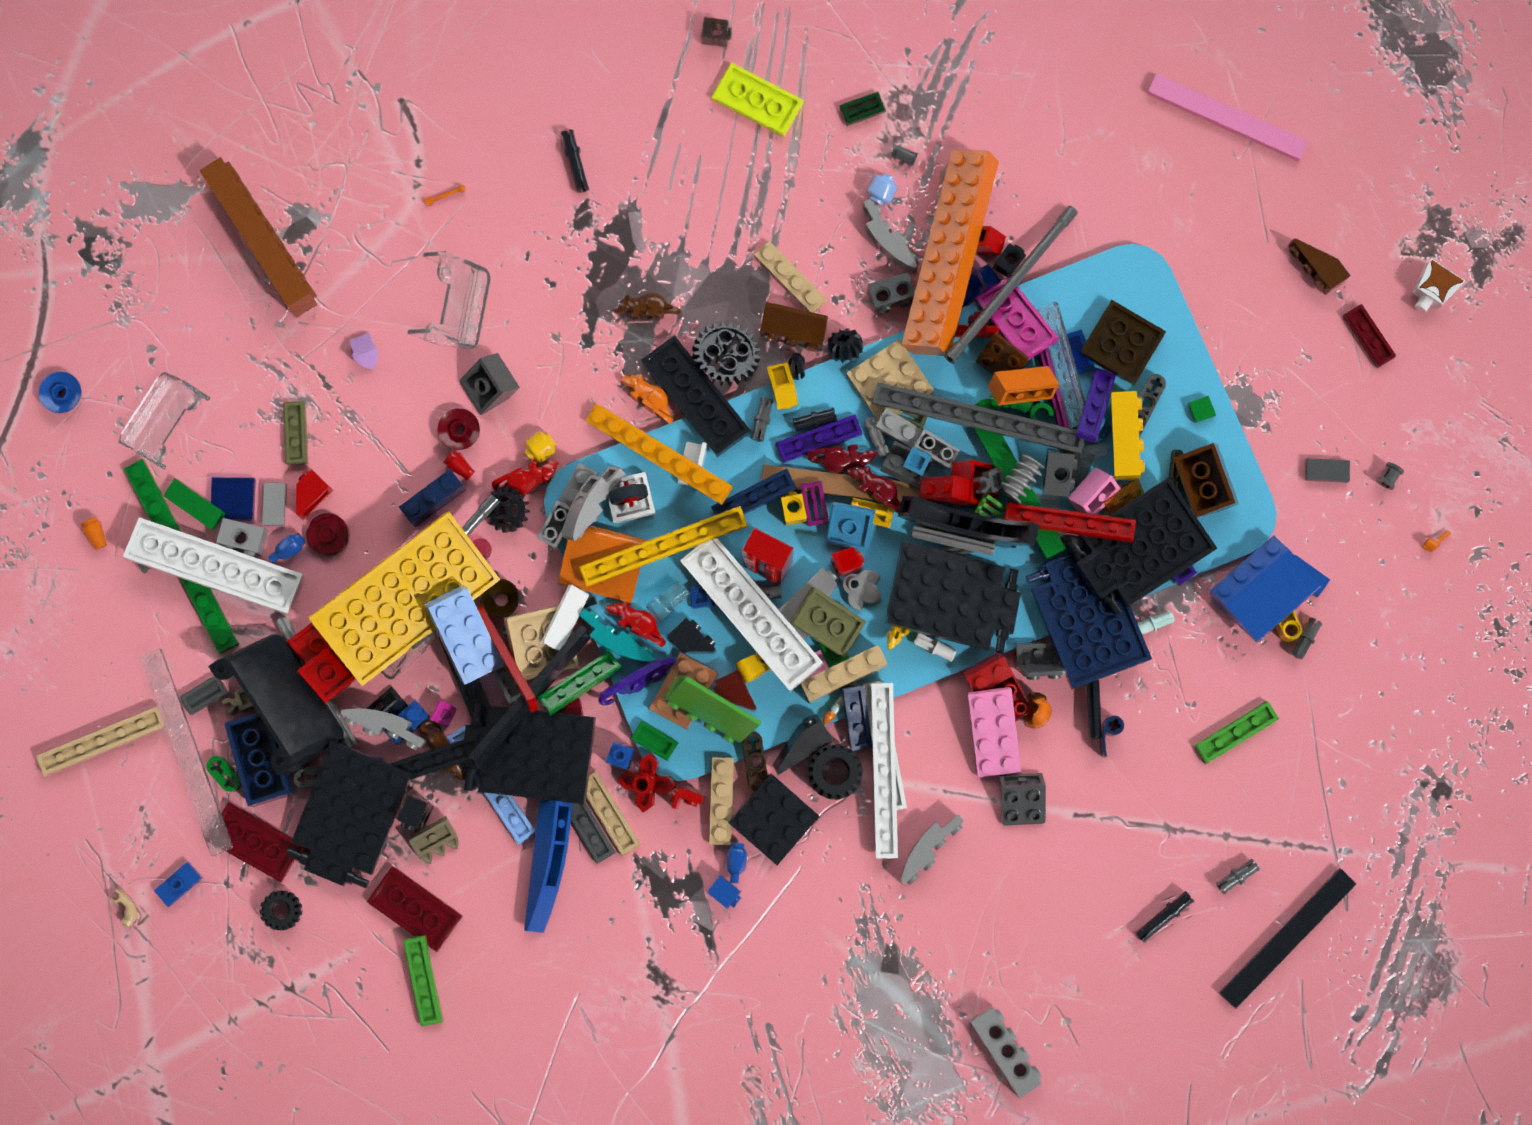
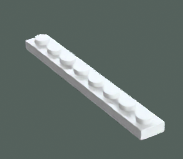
(884, 770)

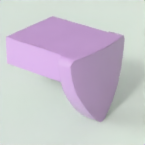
(364, 351)

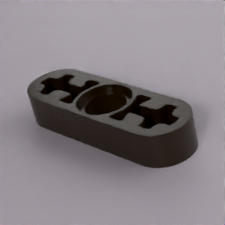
(762, 766)

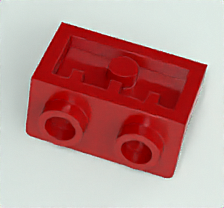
(690, 797)

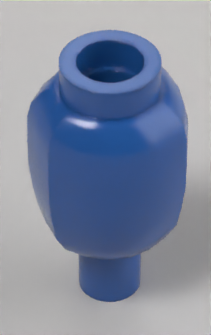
(287, 547)
(736, 861)

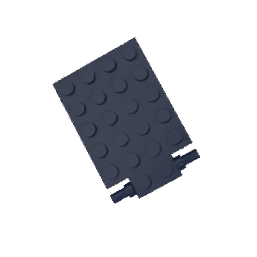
(1083, 630)

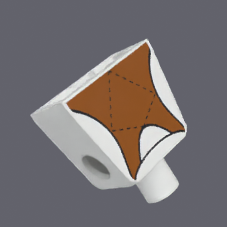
(1435, 286)

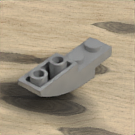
(891, 245)
(911, 435)
(585, 505)
(552, 529)
(376, 721)
(922, 855)

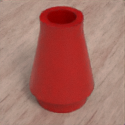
(459, 465)

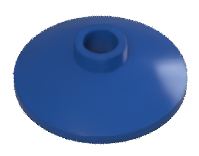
(50, 392)

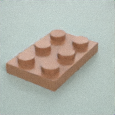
(683, 667)

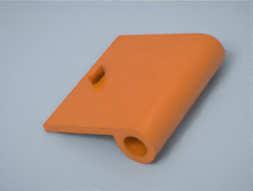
(593, 546)

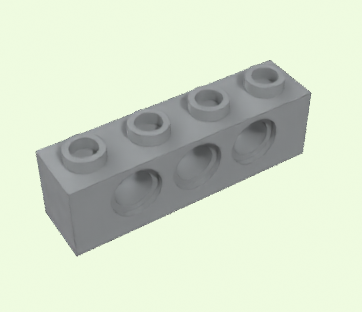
(1020, 1084)

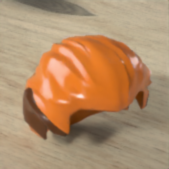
(1042, 711)

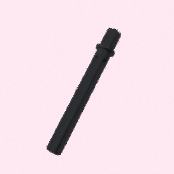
(1094, 710)

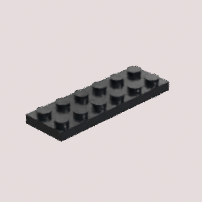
(695, 396)

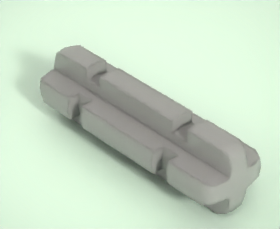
(876, 437)

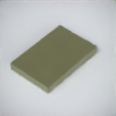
(827, 622)

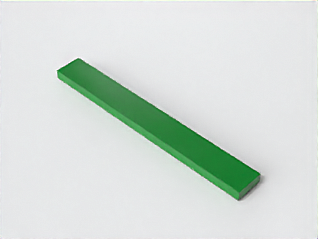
(1003, 457)

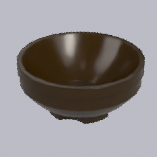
(501, 587)

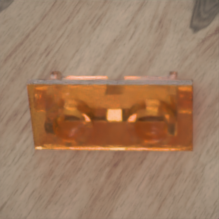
(1125, 495)

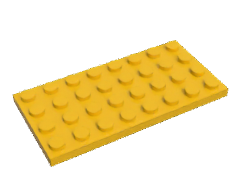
(385, 608)

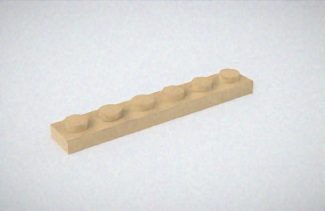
(100, 741)

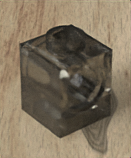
(712, 24)

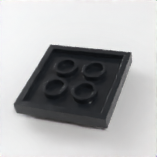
(773, 819)

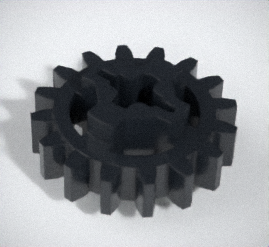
(510, 510)

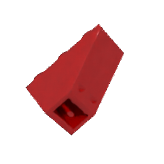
(995, 674)

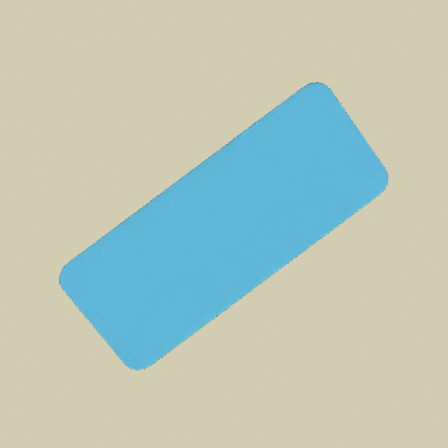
(1128, 275)

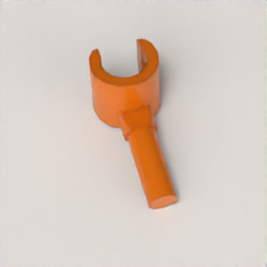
(1431, 544)

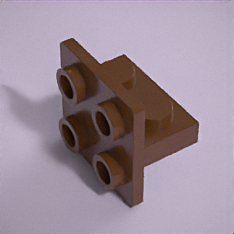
(1001, 356)

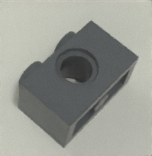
(1059, 485)

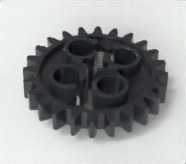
(710, 342)

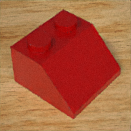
(969, 470)

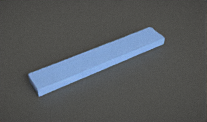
(504, 805)

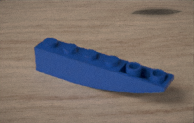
(547, 862)

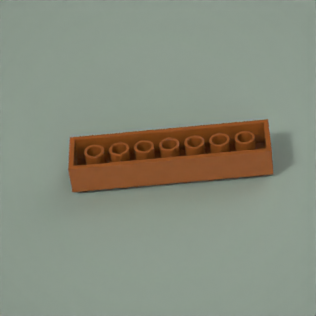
(260, 236)

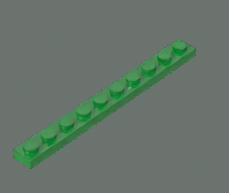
(201, 596)

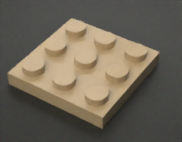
(891, 367)
(525, 644)

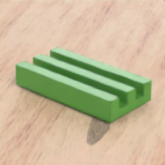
(991, 500)

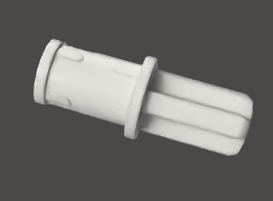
(935, 647)

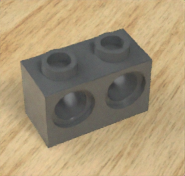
(889, 287)

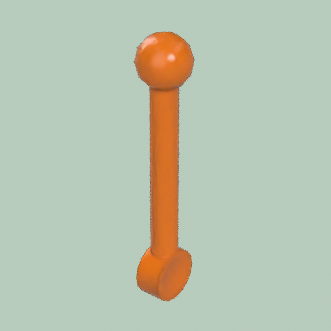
(429, 201)

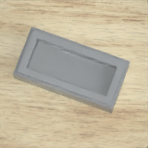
(274, 504)

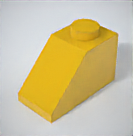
(782, 386)

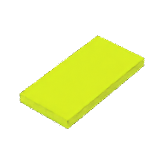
(757, 100)

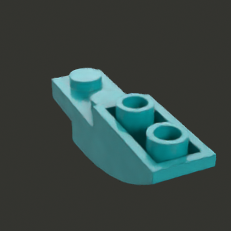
(622, 645)

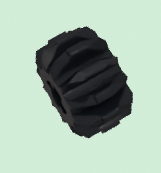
(845, 345)

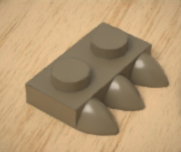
(433, 839)

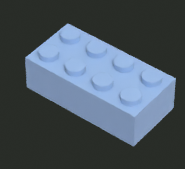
(463, 634)

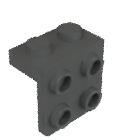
(1038, 660)

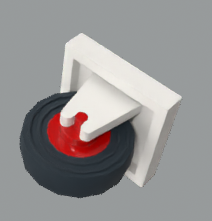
(631, 499)

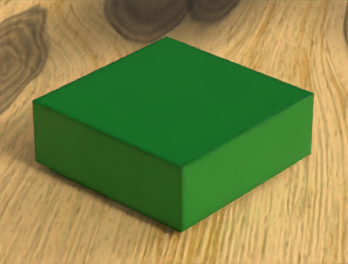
(1201, 409)

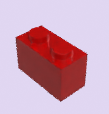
(945, 489)

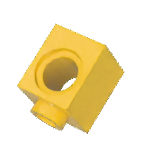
(797, 517)

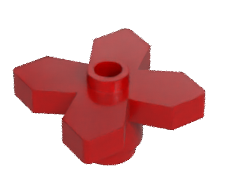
(646, 793)

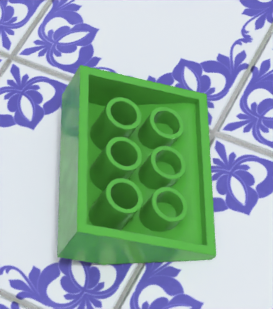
(711, 709)

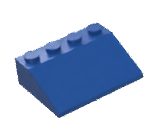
(1264, 589)

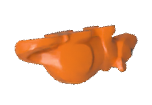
(652, 396)

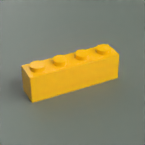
(1126, 435)

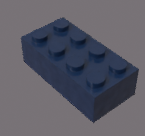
(252, 749)

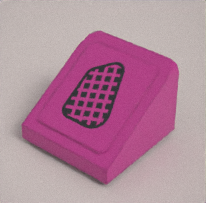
(443, 713)

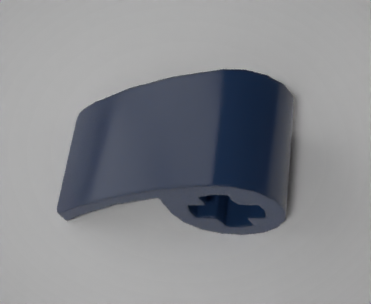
(1106, 731)

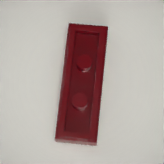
(1369, 335)

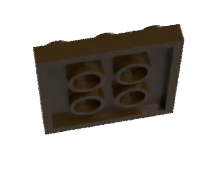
(1122, 342)

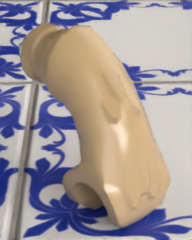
(130, 908)

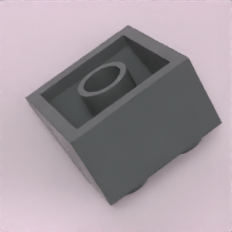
(489, 383)

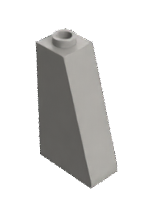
(823, 581)

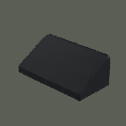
(389, 702)

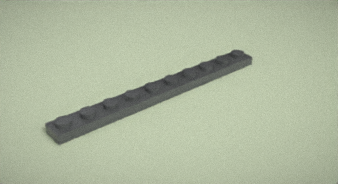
(977, 417)

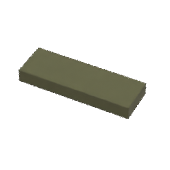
(295, 433)

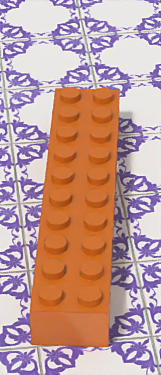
(950, 252)

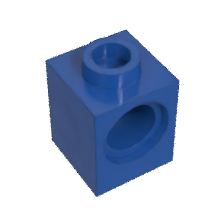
(620, 756)
(724, 892)

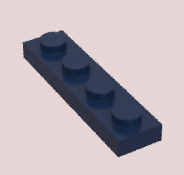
(759, 493)

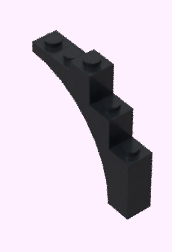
(946, 519)

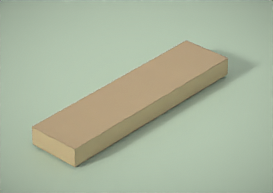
(610, 815)

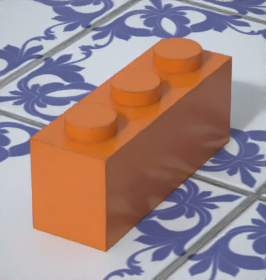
(1023, 385)

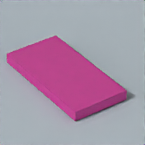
(1019, 321)

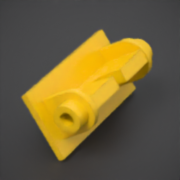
(882, 516)

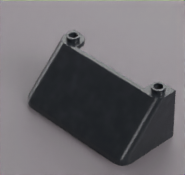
(283, 700)

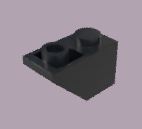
(690, 640)

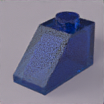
(979, 282)

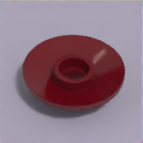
(451, 422)

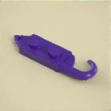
(637, 680)

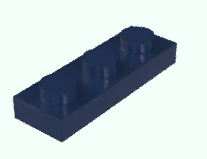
(856, 717)

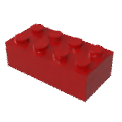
(767, 556)

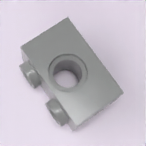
(255, 537)

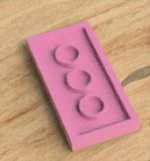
(994, 732)

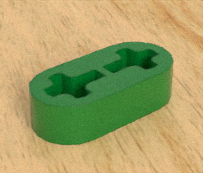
(220, 777)

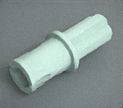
(1156, 622)

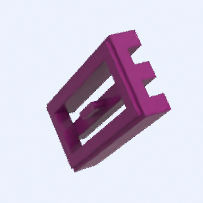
(814, 501)

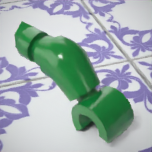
(1023, 407)

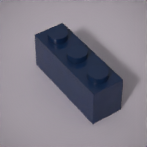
(432, 498)

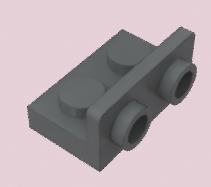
(894, 465)

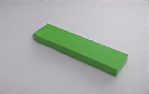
(1236, 732)
(423, 980)

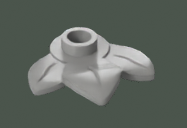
(865, 589)

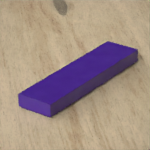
(1095, 405)
(819, 438)

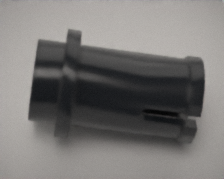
(796, 362)

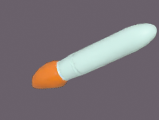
(830, 715)

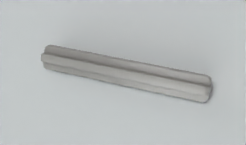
(953, 540)

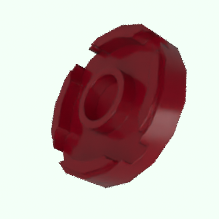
(328, 534)

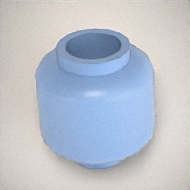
(882, 189)

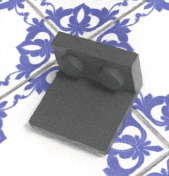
(1023, 799)

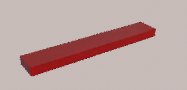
(1073, 522)
(509, 662)

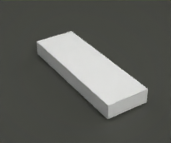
(565, 618)

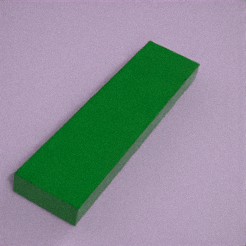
(579, 682)

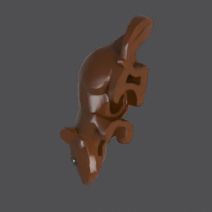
(649, 305)
(437, 739)

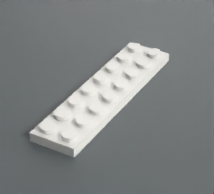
(213, 566)
(752, 613)

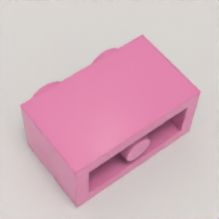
(1093, 491)

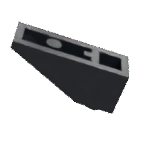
(806, 740)

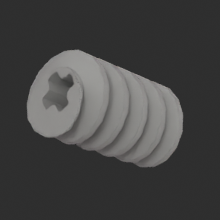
(1021, 478)

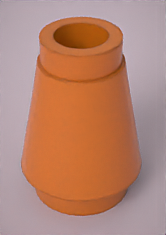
(94, 532)

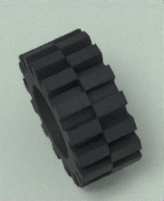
(292, 917)

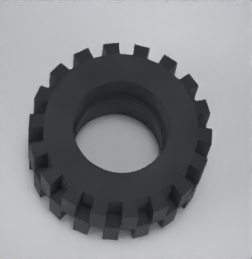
(854, 772)

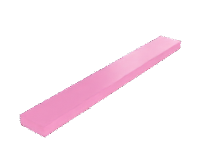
(1227, 117)

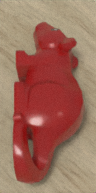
(527, 479)
(641, 622)

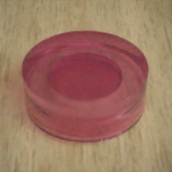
(483, 547)

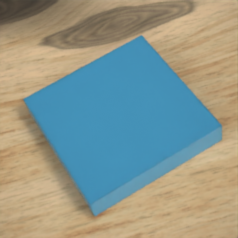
(850, 526)

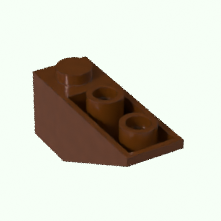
(1322, 267)

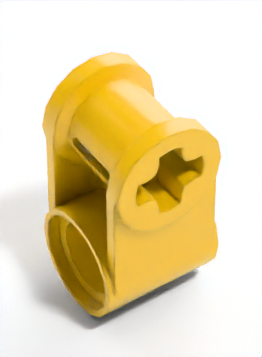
(1291, 621)
(752, 667)

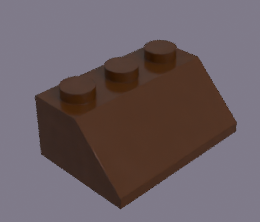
(793, 326)
(1206, 480)

